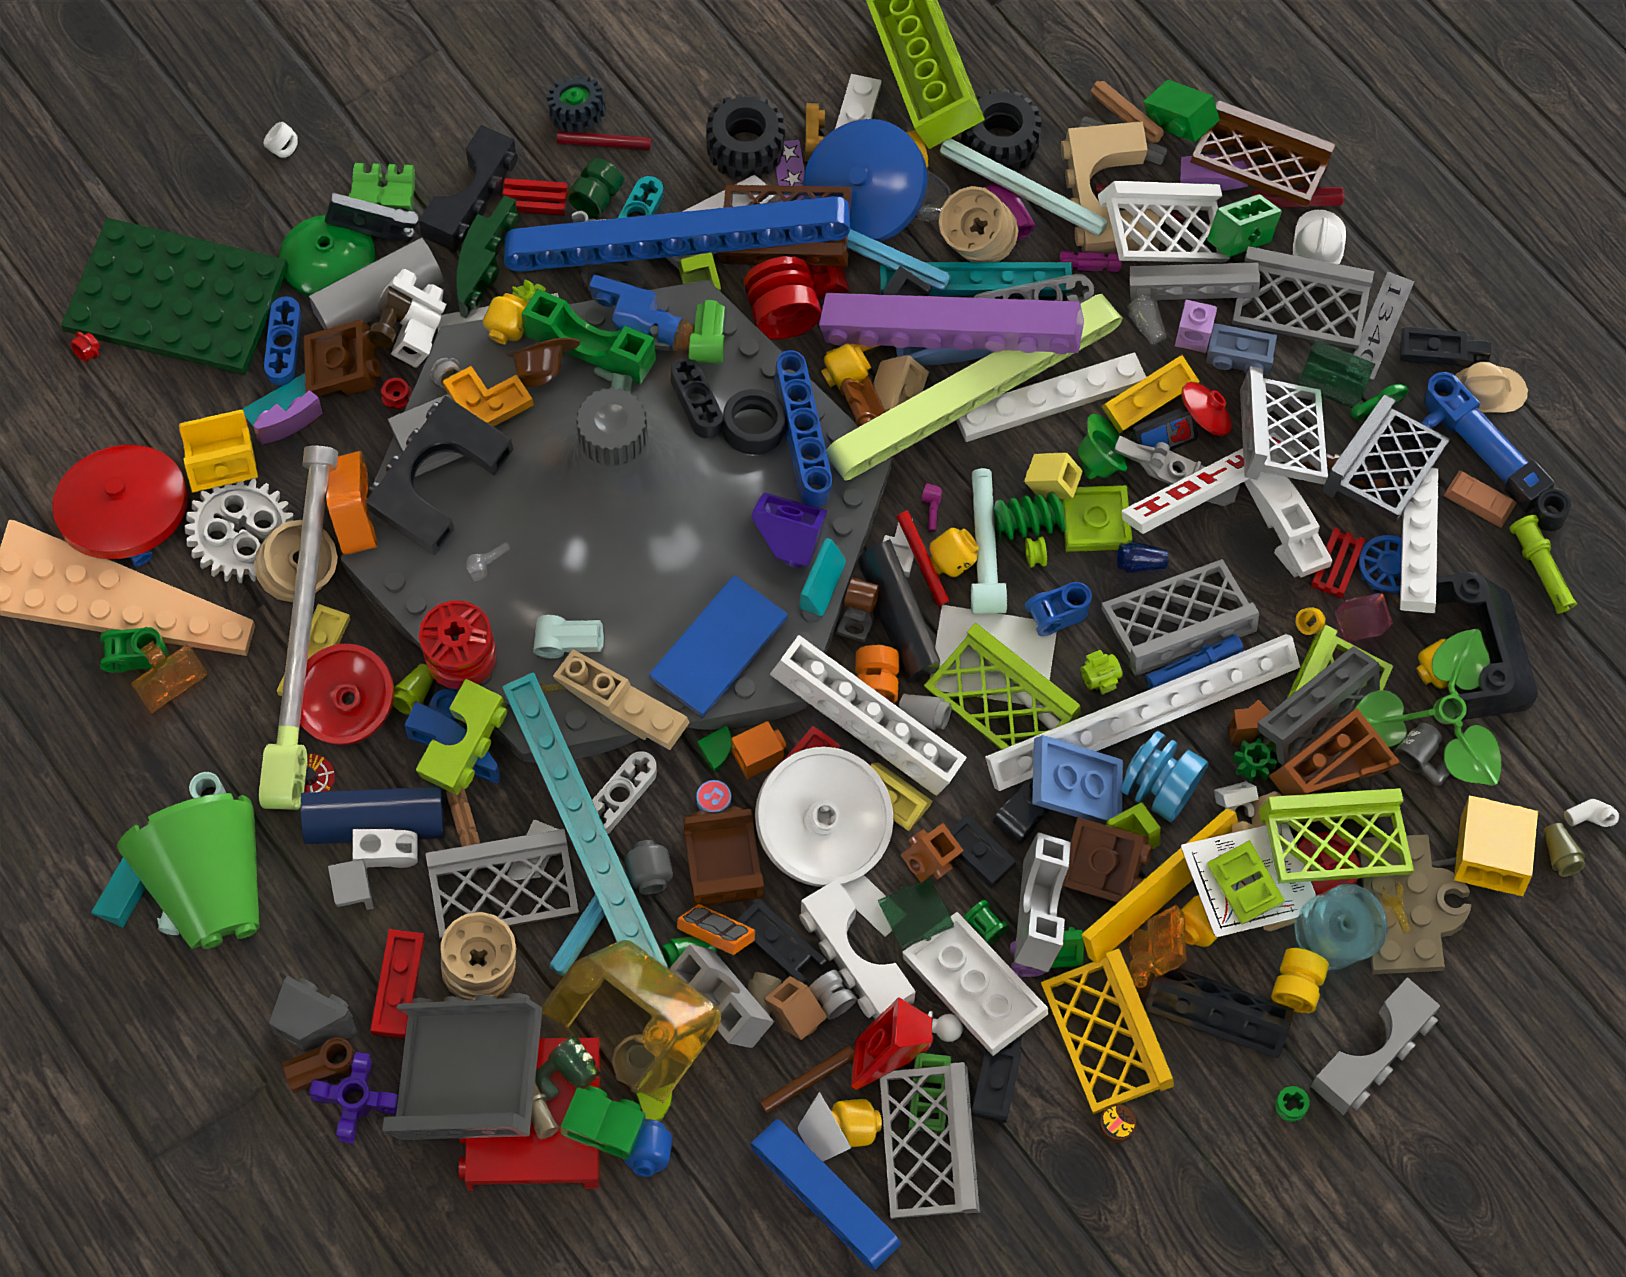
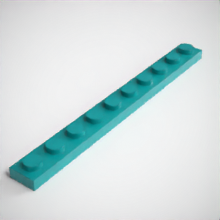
(579, 814)

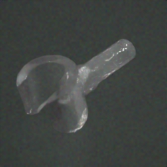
(477, 563)

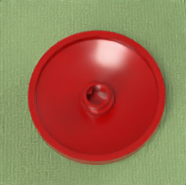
(120, 501)

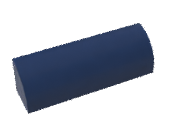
(334, 814)

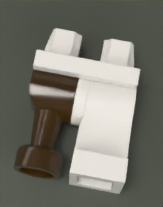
(415, 310)

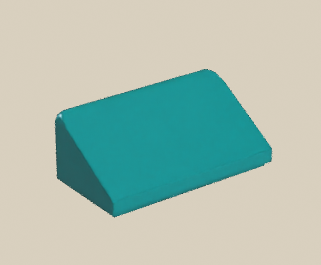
(822, 579)
(119, 895)

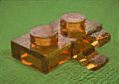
(168, 676)

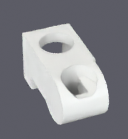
(385, 847)

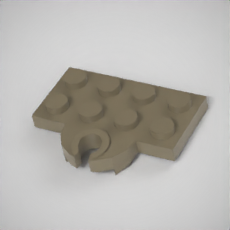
(1423, 906)

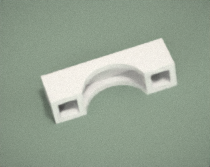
(829, 915)

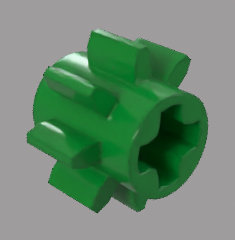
(1245, 758)

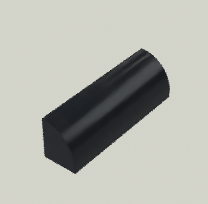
(899, 611)

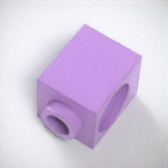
(1196, 326)

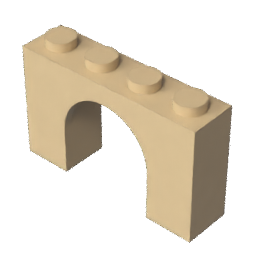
(1089, 152)

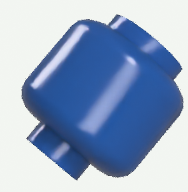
(651, 1149)

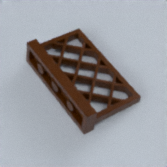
(1269, 139)
(814, 254)

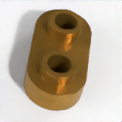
(814, 121)

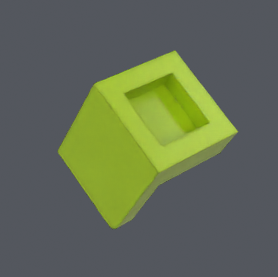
(699, 269)
(1140, 821)

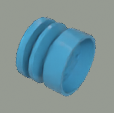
(1163, 776)

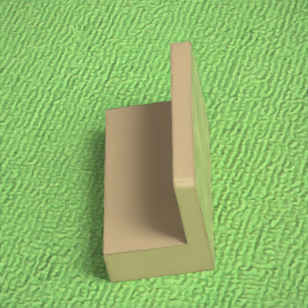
(899, 380)

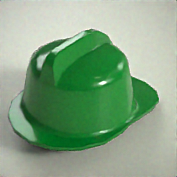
(1097, 449)

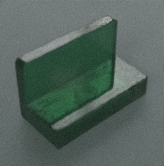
(1336, 373)

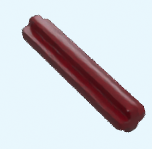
(1322, 197)

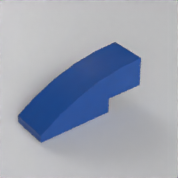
(430, 724)

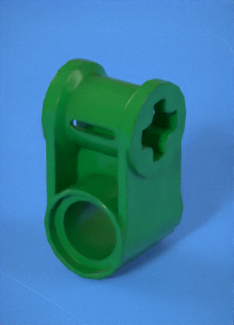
(124, 648)

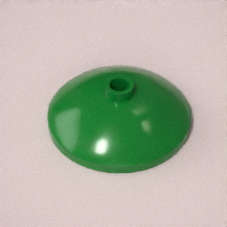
(318, 267)

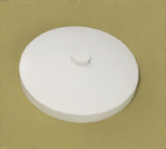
(824, 816)

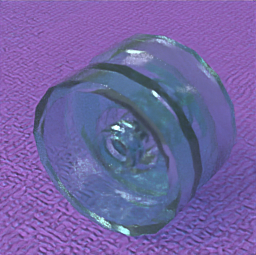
(1342, 925)

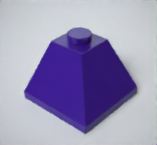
(789, 528)

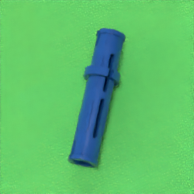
(1204, 657)

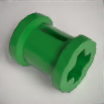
(986, 922)

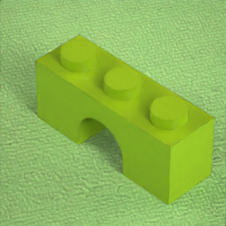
(452, 764)

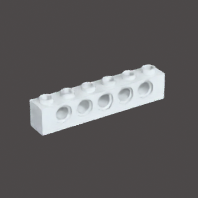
(868, 715)

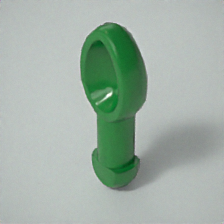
(1394, 391)

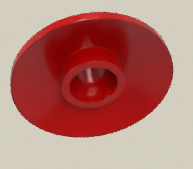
(1207, 408)

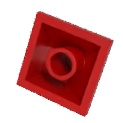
(890, 1042)

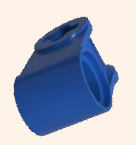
(1054, 611)

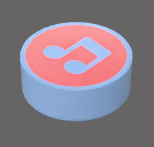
(713, 797)

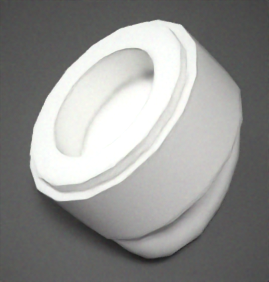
(277, 139)

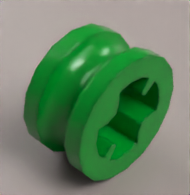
(1295, 1114)

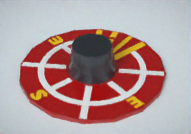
(319, 774)

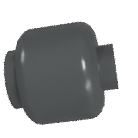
(648, 867)

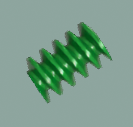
(1029, 515)

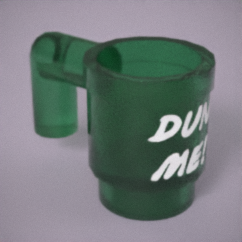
(572, 1062)

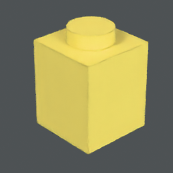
(1053, 474)

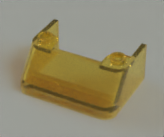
(681, 1015)

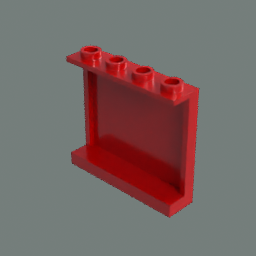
(529, 1158)

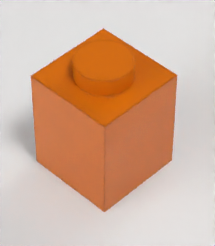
(758, 749)

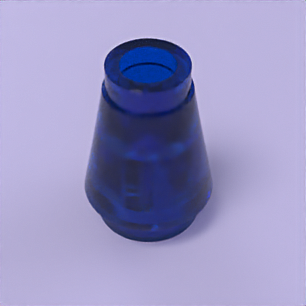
(1141, 557)

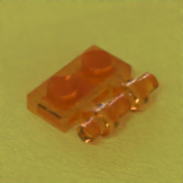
(1159, 947)

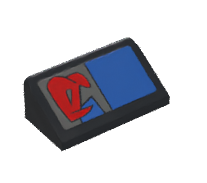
(1173, 428)

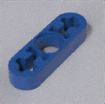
(288, 353)

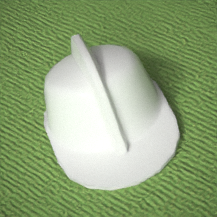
(1320, 236)

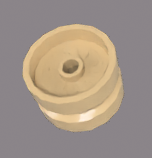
(275, 561)

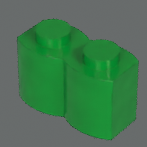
(603, 1122)

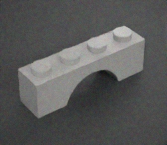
(1038, 926)
(1349, 1076)

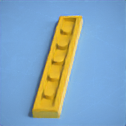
(1149, 895)

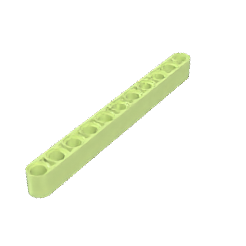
(956, 397)

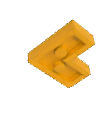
(492, 404)

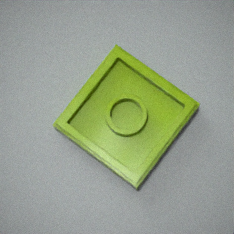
(1096, 519)

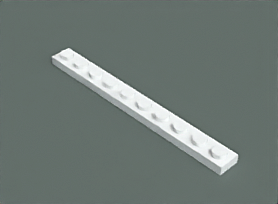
(1153, 707)

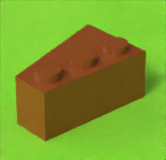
(1336, 758)

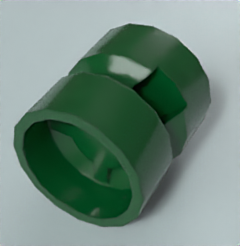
(594, 188)

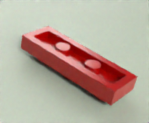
(397, 982)

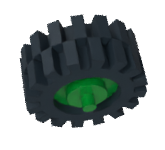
(576, 103)

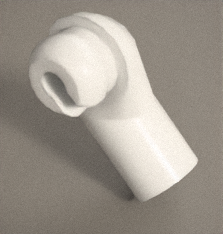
(1593, 811)

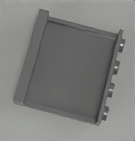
(467, 1068)

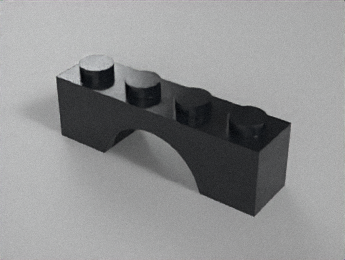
(450, 217)

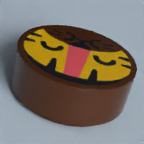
(1117, 1123)

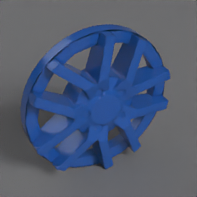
(1387, 564)

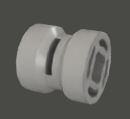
(832, 994)

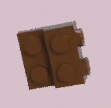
(340, 360)
(1106, 859)

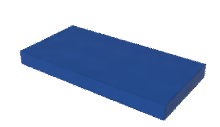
(718, 646)

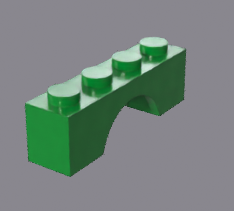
(618, 351)

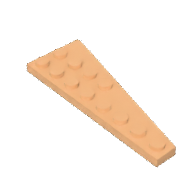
(60, 586)

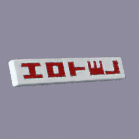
(1191, 491)

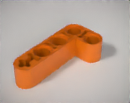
(348, 505)

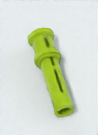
(1537, 550)

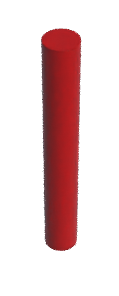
(922, 558)

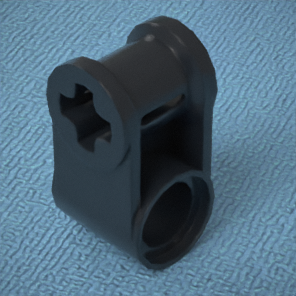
(1018, 815)

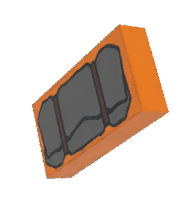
(716, 929)

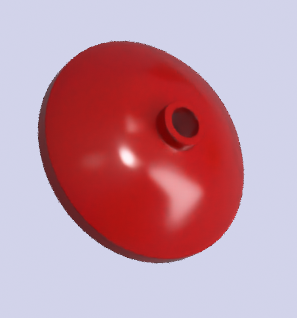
(331, 678)

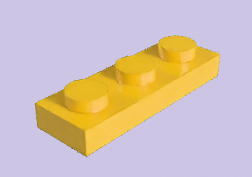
(1149, 394)

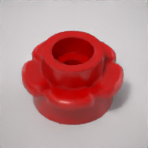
(85, 346)
(393, 386)

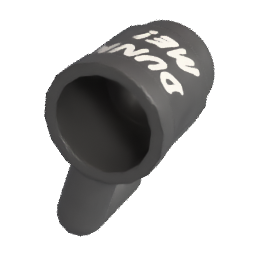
(1418, 750)

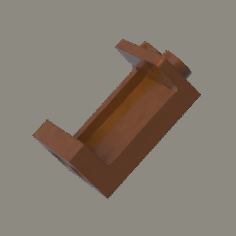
(723, 857)

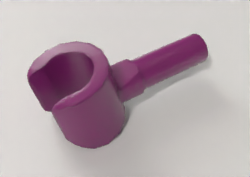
(932, 495)

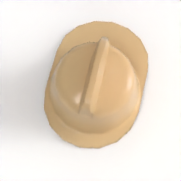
(1494, 387)

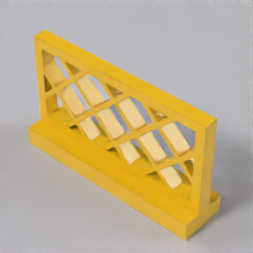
(1138, 1029)

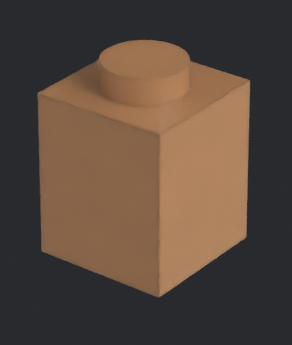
(795, 1008)

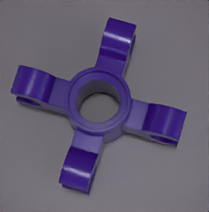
(380, 1101)

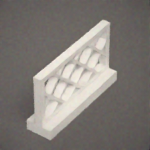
(1158, 196)

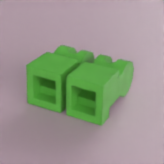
(397, 193)

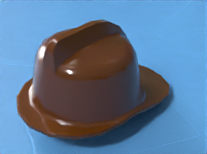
(541, 361)

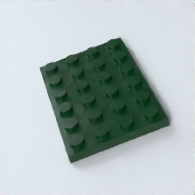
(175, 295)

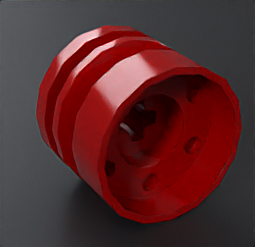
(782, 297)
(468, 657)

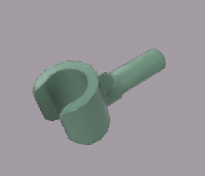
(618, 380)

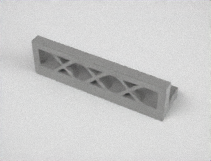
(1195, 281)

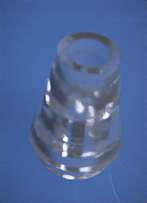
(1147, 318)

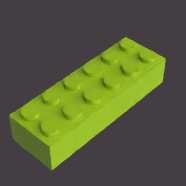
(926, 68)

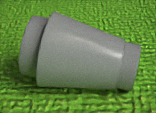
(927, 710)

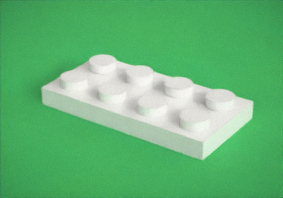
(976, 985)

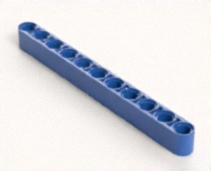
(677, 234)

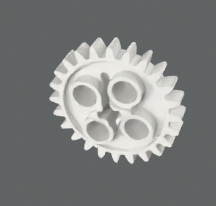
(224, 553)

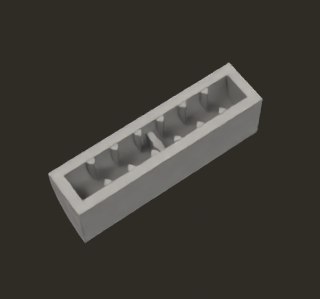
(359, 293)

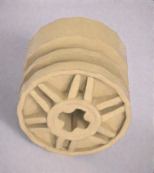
(967, 214)
(478, 938)

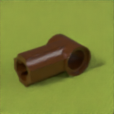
(317, 1065)

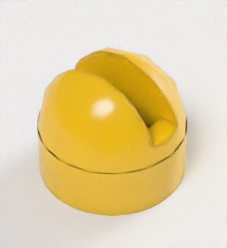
(1305, 616)

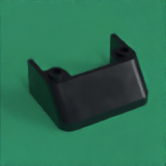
(1509, 680)

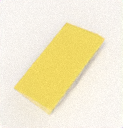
(906, 800)

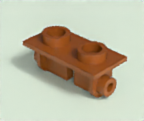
(862, 400)

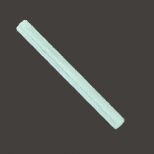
(1023, 187)

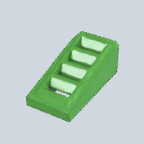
(926, 1061)

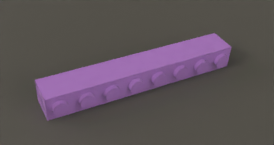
(952, 323)

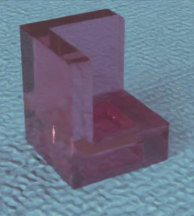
(1363, 617)

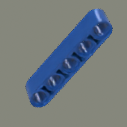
(803, 442)
(825, 1194)

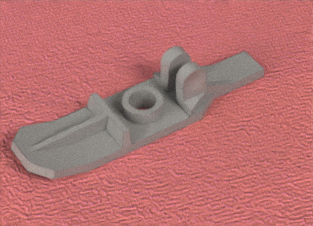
(1159, 462)

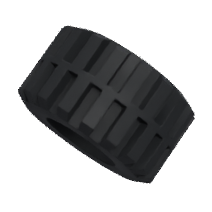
(1007, 112)
(749, 116)

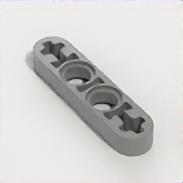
(1031, 290)

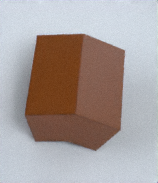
(1245, 723)

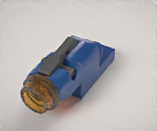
(638, 311)

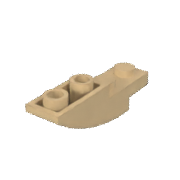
(620, 701)

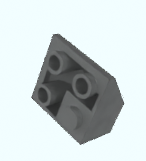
(309, 1017)

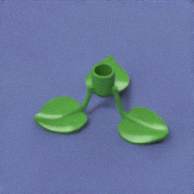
(1475, 753)

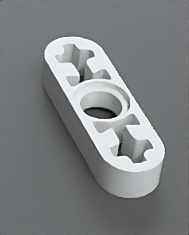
(642, 782)

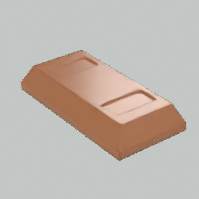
(1480, 499)

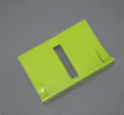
(1253, 898)

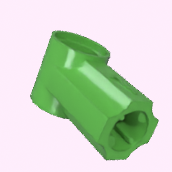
(708, 337)

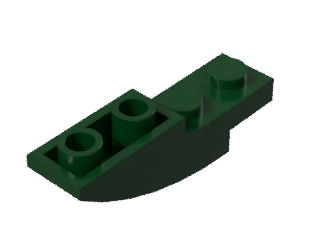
(478, 254)

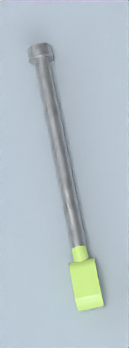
(286, 762)

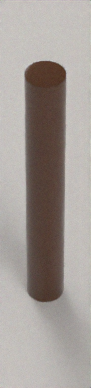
(807, 1080)

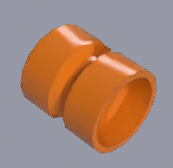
(878, 669)

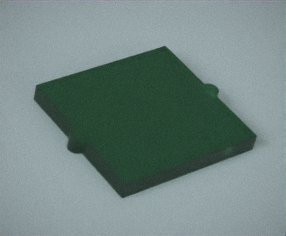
(915, 913)

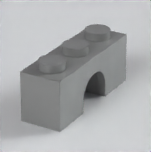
(741, 1015)

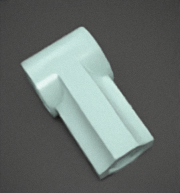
(557, 636)

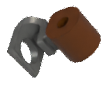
(861, 600)

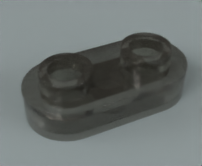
(613, 271)

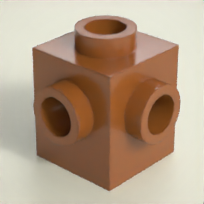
(931, 853)

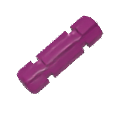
(1091, 260)

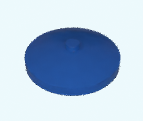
(880, 168)

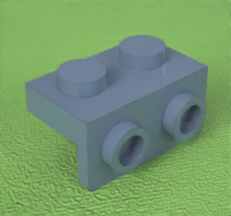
(1240, 349)

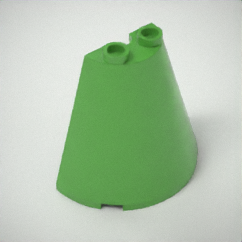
(200, 866)

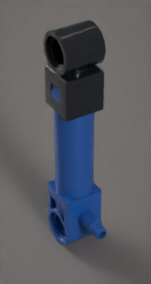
(1523, 479)

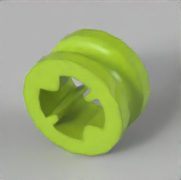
(1036, 552)

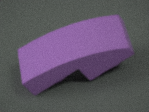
(1196, 174)
(278, 423)

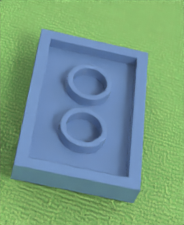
(1076, 780)

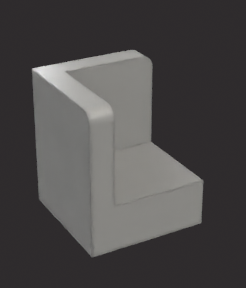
(350, 884)

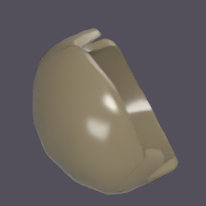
(631, 1060)

